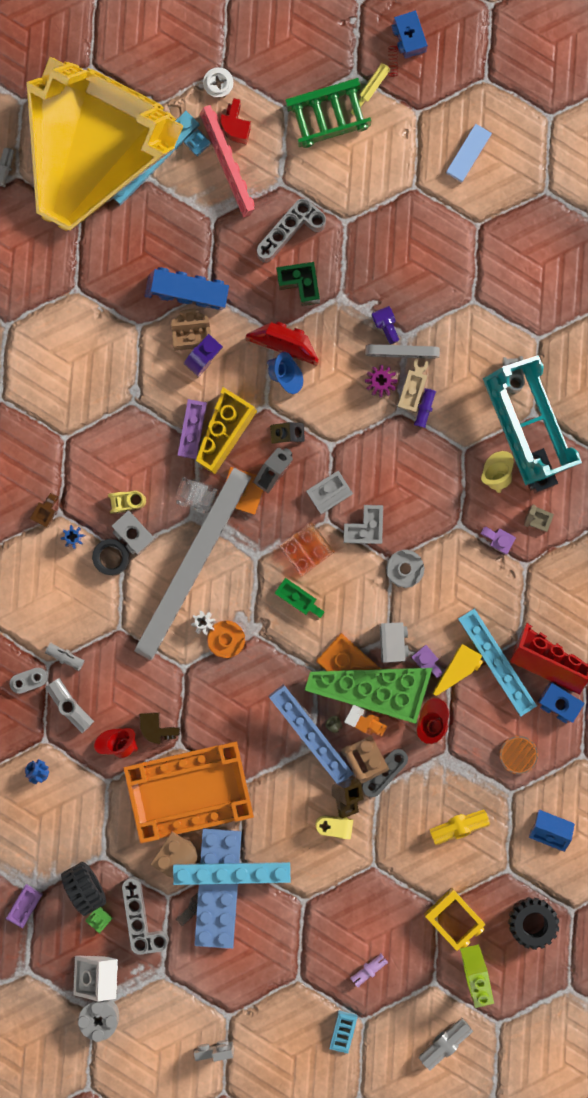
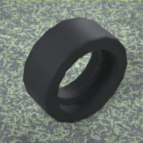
(96, 557)

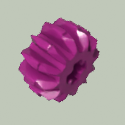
(386, 377)

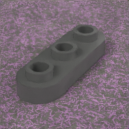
(382, 781)

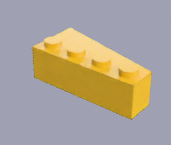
(224, 430)

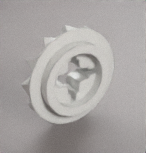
(210, 79)

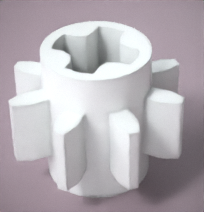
(207, 627)

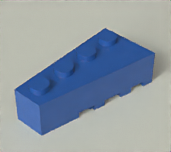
(187, 289)

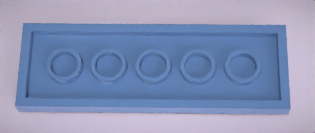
(217, 901)

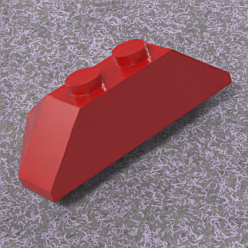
(282, 339)

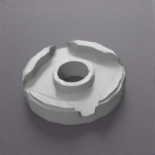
(405, 580)

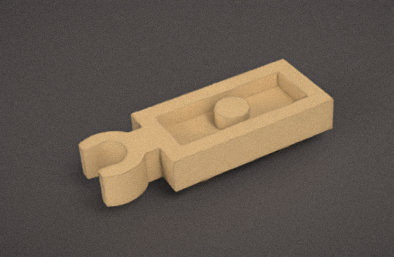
(413, 388)

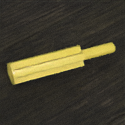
(373, 84)

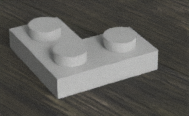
(370, 531)
(218, 1052)

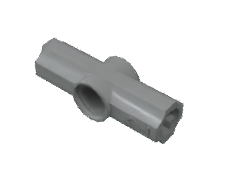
(445, 1044)

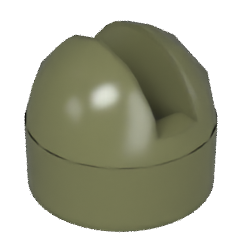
(333, 724)

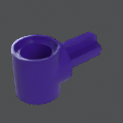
(384, 320)

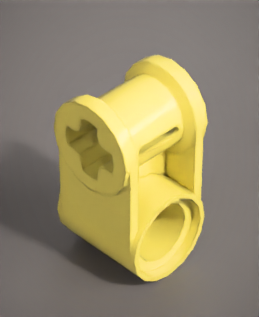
(125, 501)
(337, 827)

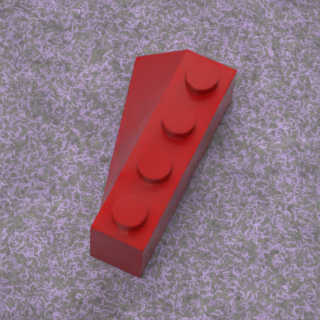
(549, 661)

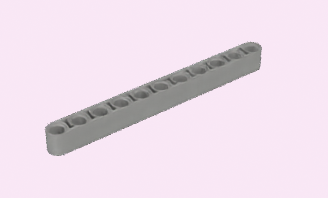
(192, 564)

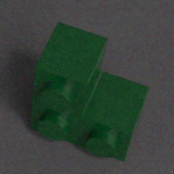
(302, 277)

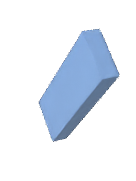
(468, 153)

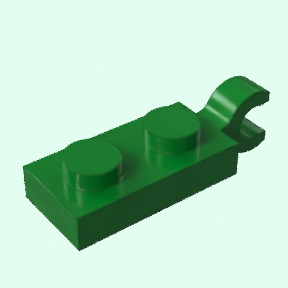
(298, 598)

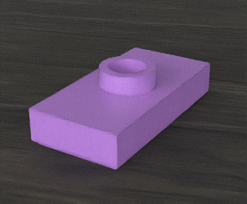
(24, 906)

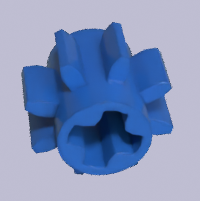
(69, 533)
(37, 771)

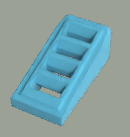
(348, 1017)

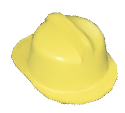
(498, 470)

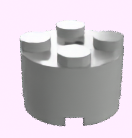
(95, 1029)

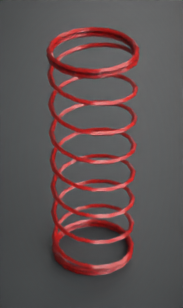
(394, 62)

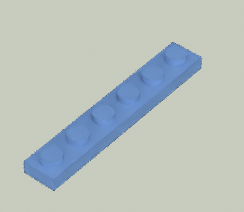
(310, 734)

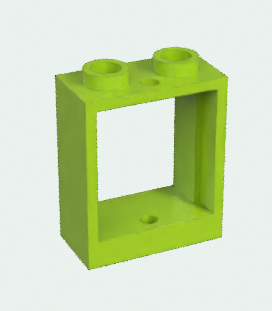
(477, 976)

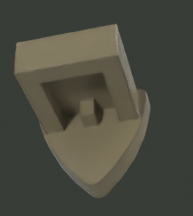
(538, 518)

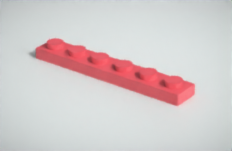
(226, 160)

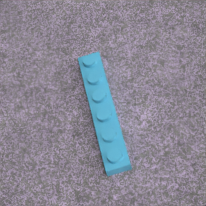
(189, 126)
(497, 662)
(231, 873)

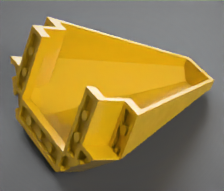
(90, 140)

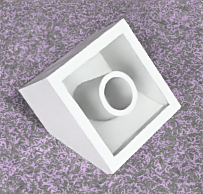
(95, 977)

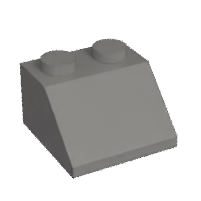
(392, 642)

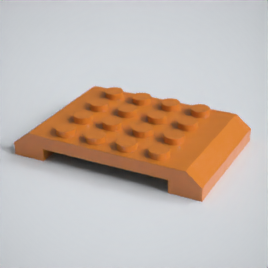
(188, 791)

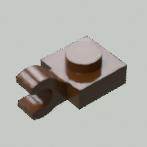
(44, 513)

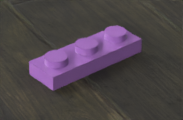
(192, 429)

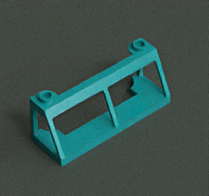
(496, 385)

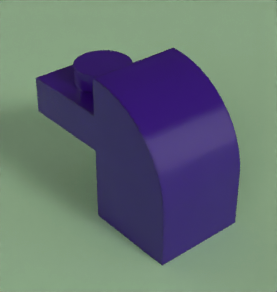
(202, 355)

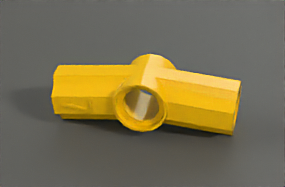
(459, 826)

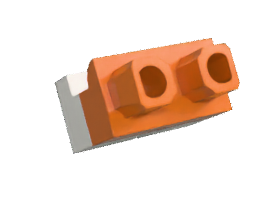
(365, 724)

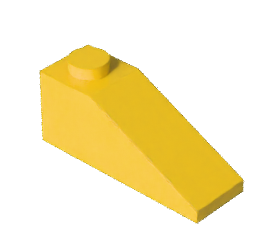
(460, 666)

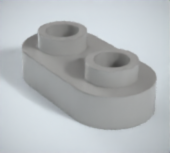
(28, 680)

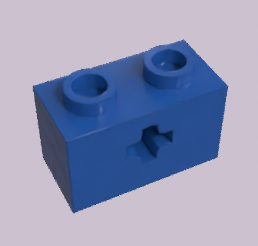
(409, 24)

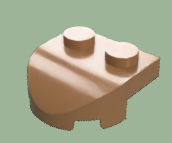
(189, 329)
(174, 851)

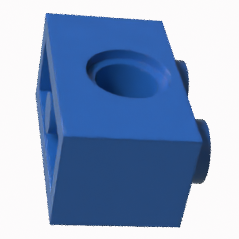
(568, 712)

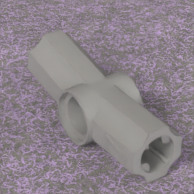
(77, 716)

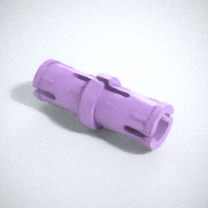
(369, 970)

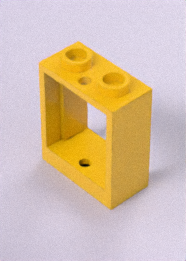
(440, 905)

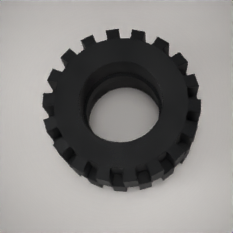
(83, 888)
(538, 939)

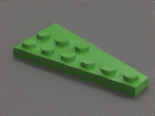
(381, 690)

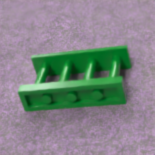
(332, 94)

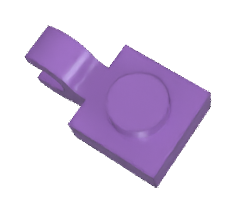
(500, 540)
(426, 659)

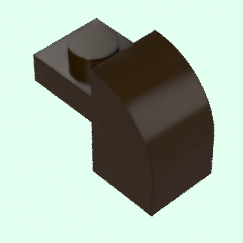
(151, 728)
(347, 795)

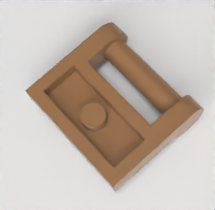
(371, 757)

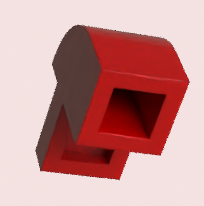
(235, 128)

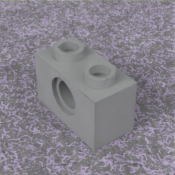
(128, 522)

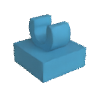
(197, 142)

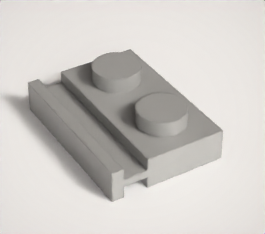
(329, 492)

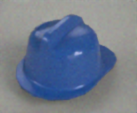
(286, 372)

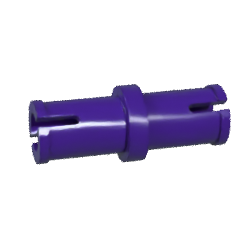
(425, 408)

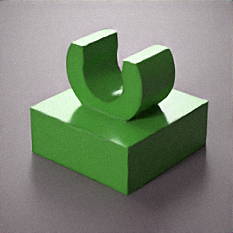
(99, 919)

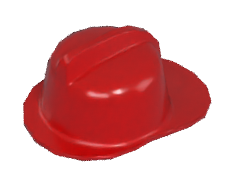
(433, 721)
(116, 742)

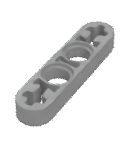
(401, 351)

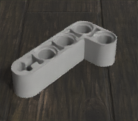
(288, 232)
(140, 914)

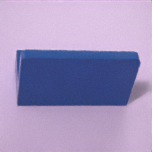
(552, 831)

